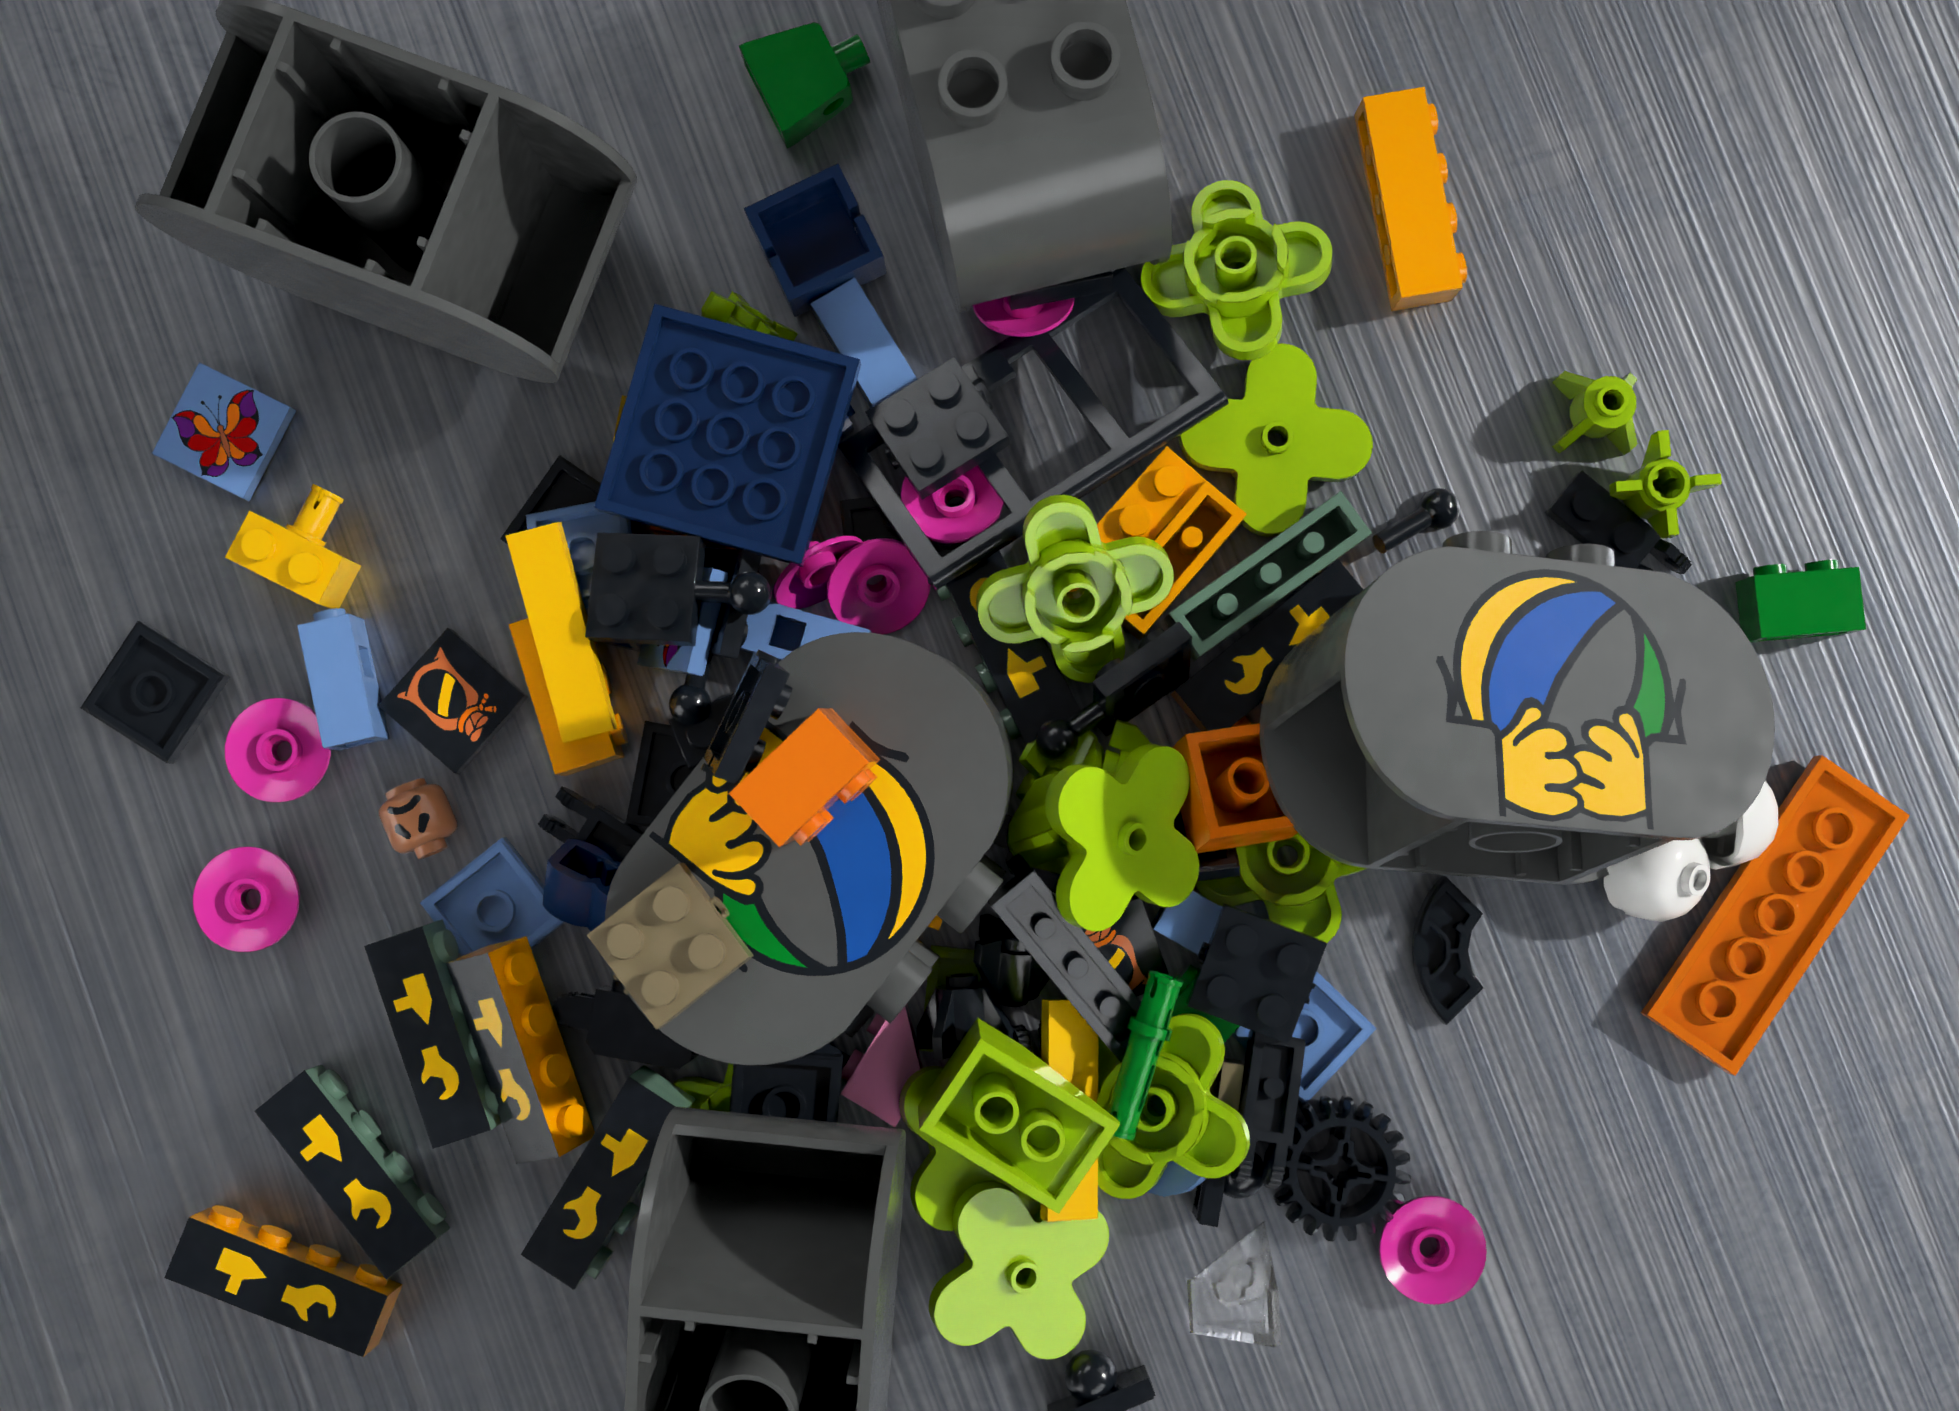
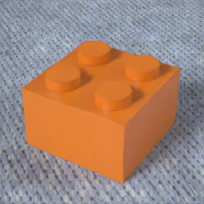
(805, 777)
(1229, 791)

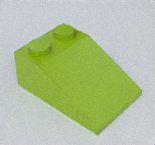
(1015, 1116)

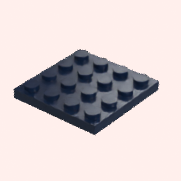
(728, 435)

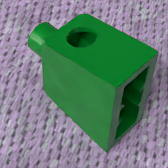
(802, 77)

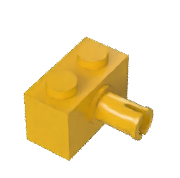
(295, 553)

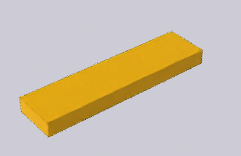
(559, 632)
(1073, 1052)

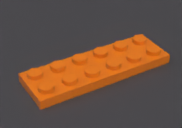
(1775, 915)

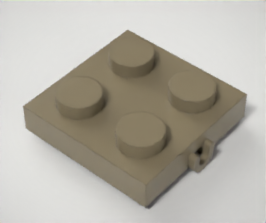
(670, 945)

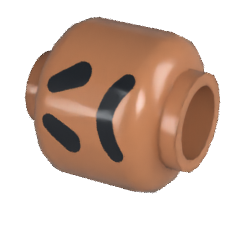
(418, 818)

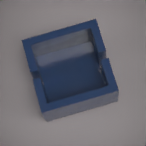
(813, 240)

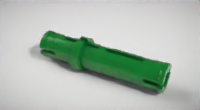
(1145, 1043)

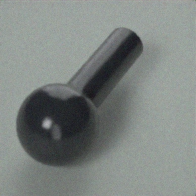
(1436, 509)

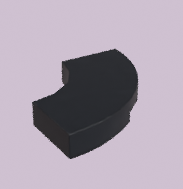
(1441, 950)

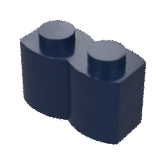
(578, 883)

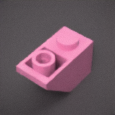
(881, 1072)

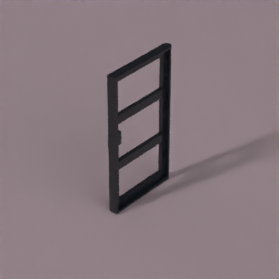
(993, 371)

